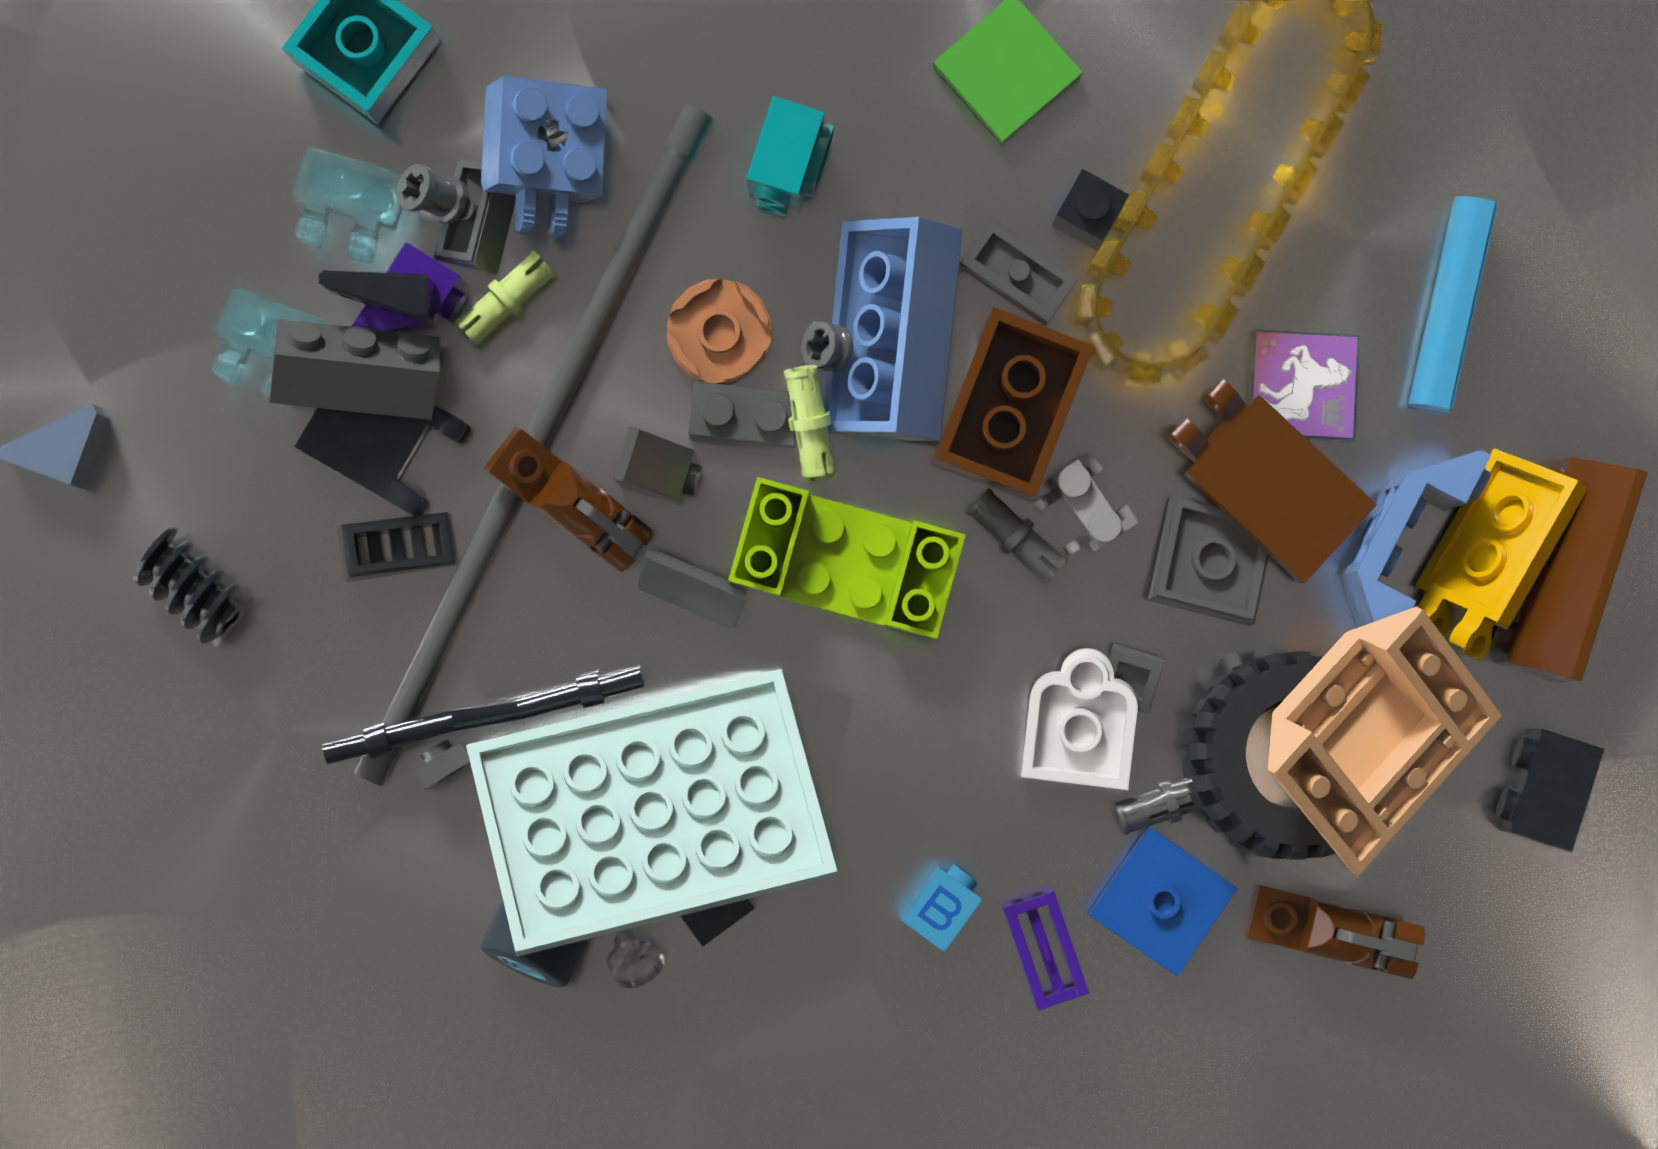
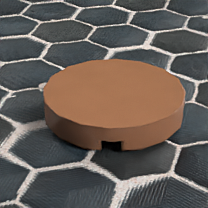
(719, 331)

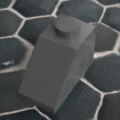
(657, 467)

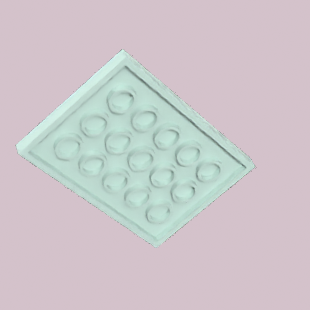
(650, 812)

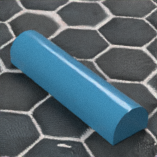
(1452, 305)

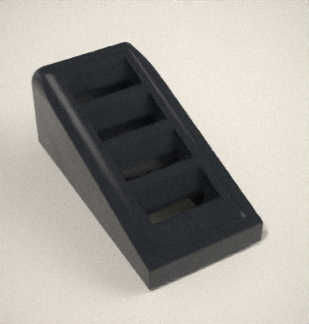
(394, 292)
(377, 568)

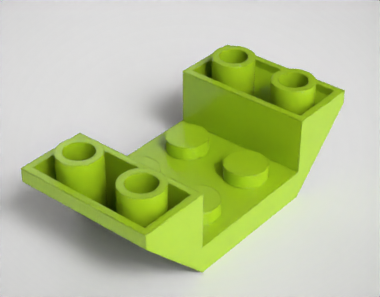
(846, 559)

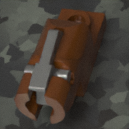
(568, 499)
(1335, 931)

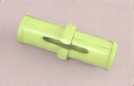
(505, 298)
(809, 420)

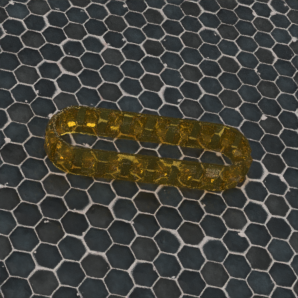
(1142, 371)

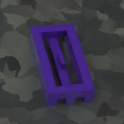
(1060, 994)

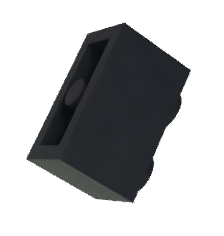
(1549, 789)

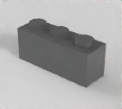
(354, 369)

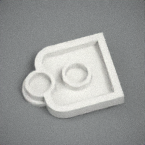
(1081, 724)

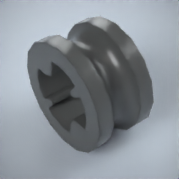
(822, 334)

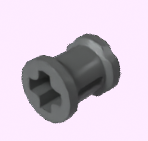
(432, 194)

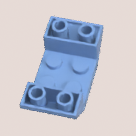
(1398, 507)

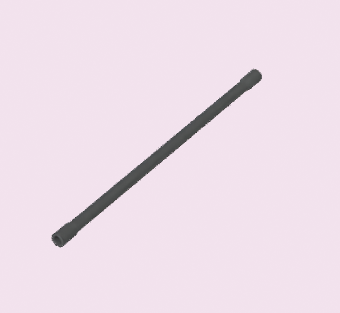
(678, 153)

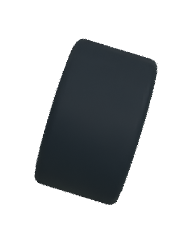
(547, 966)

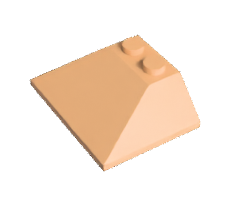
(1376, 732)

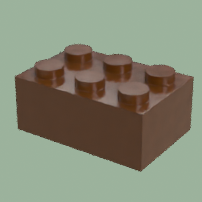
(1013, 404)

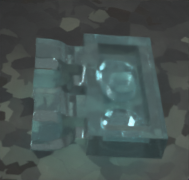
(350, 189)
(249, 326)

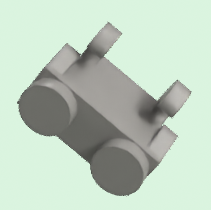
(1087, 505)

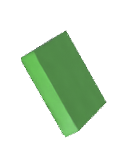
(1007, 69)

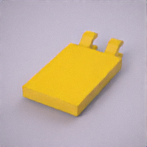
(1496, 550)

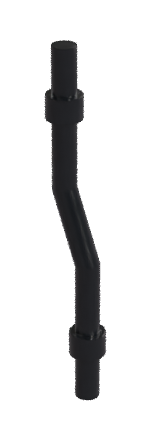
(380, 739)

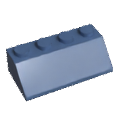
(899, 306)

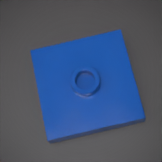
(1162, 901)

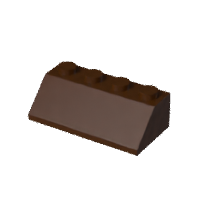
(1567, 601)

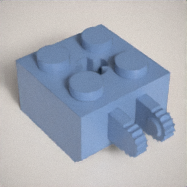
(519, 161)

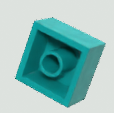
(362, 50)

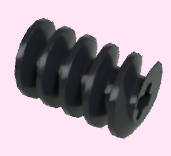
(189, 587)

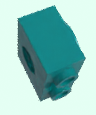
(788, 157)

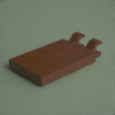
(1272, 481)

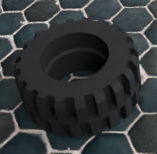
(1220, 765)

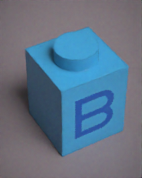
(942, 905)

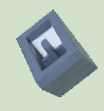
(61, 448)

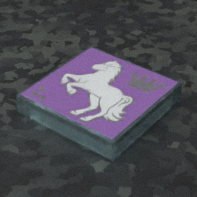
(1308, 380)

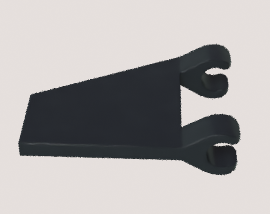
(375, 448)

